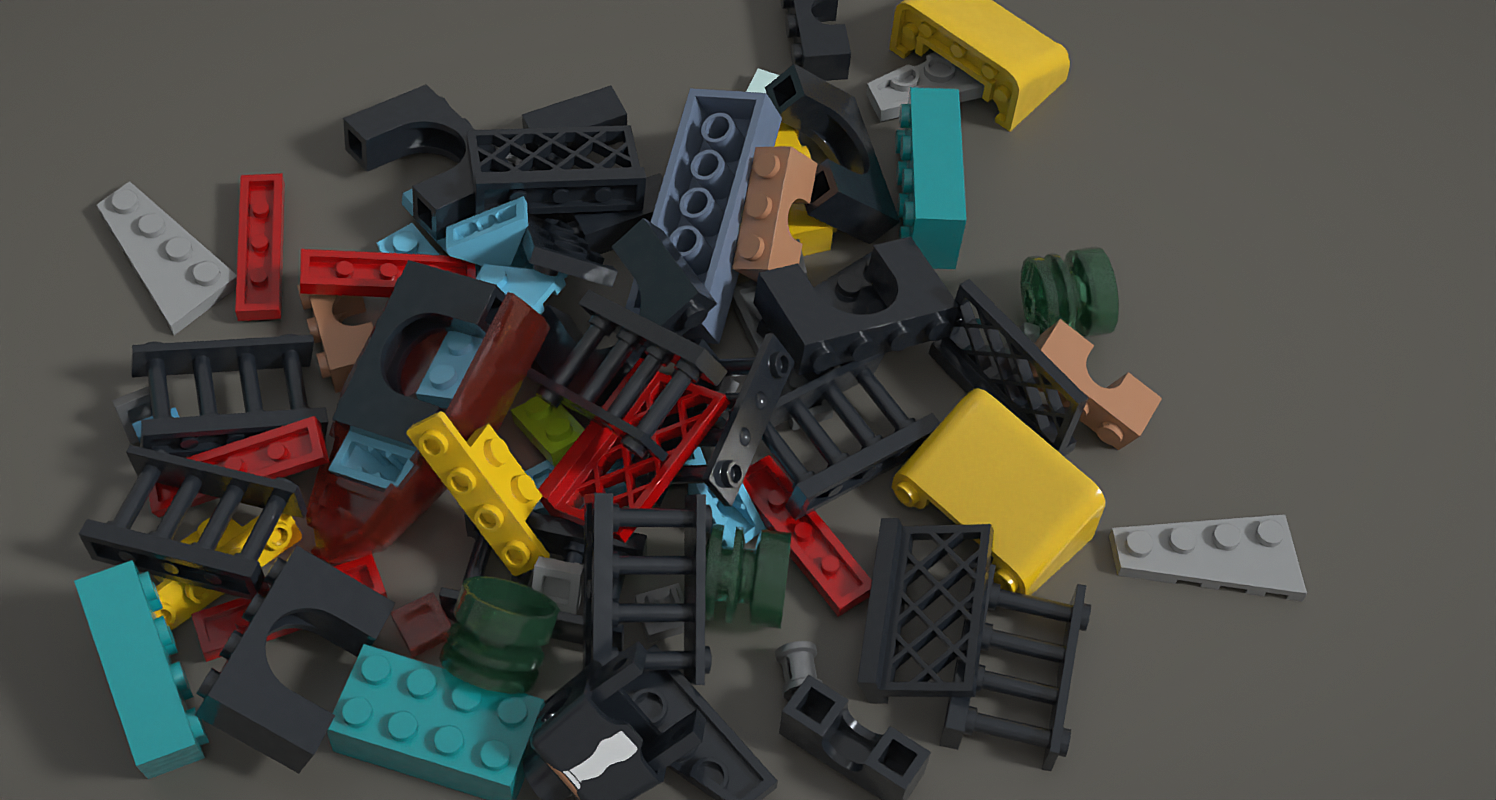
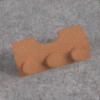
(776, 181)
(339, 341)
(1112, 412)

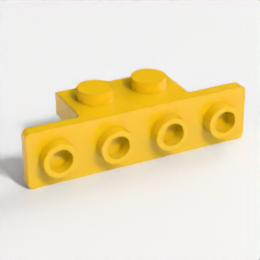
(485, 485)
(183, 599)

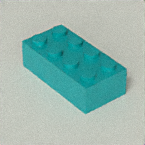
(932, 174)
(139, 669)
(433, 725)

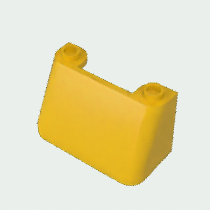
(988, 44)
(1001, 473)

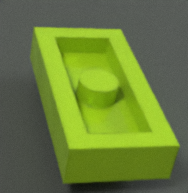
(547, 428)

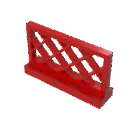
(596, 450)

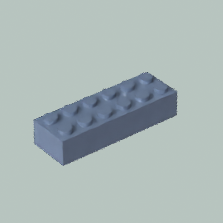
(707, 190)

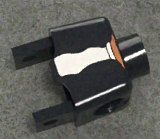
(597, 739)

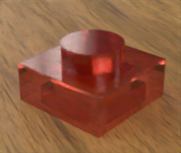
(421, 624)

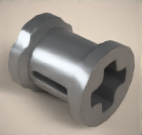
(797, 663)

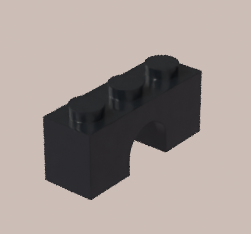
(817, 46)
(823, 726)

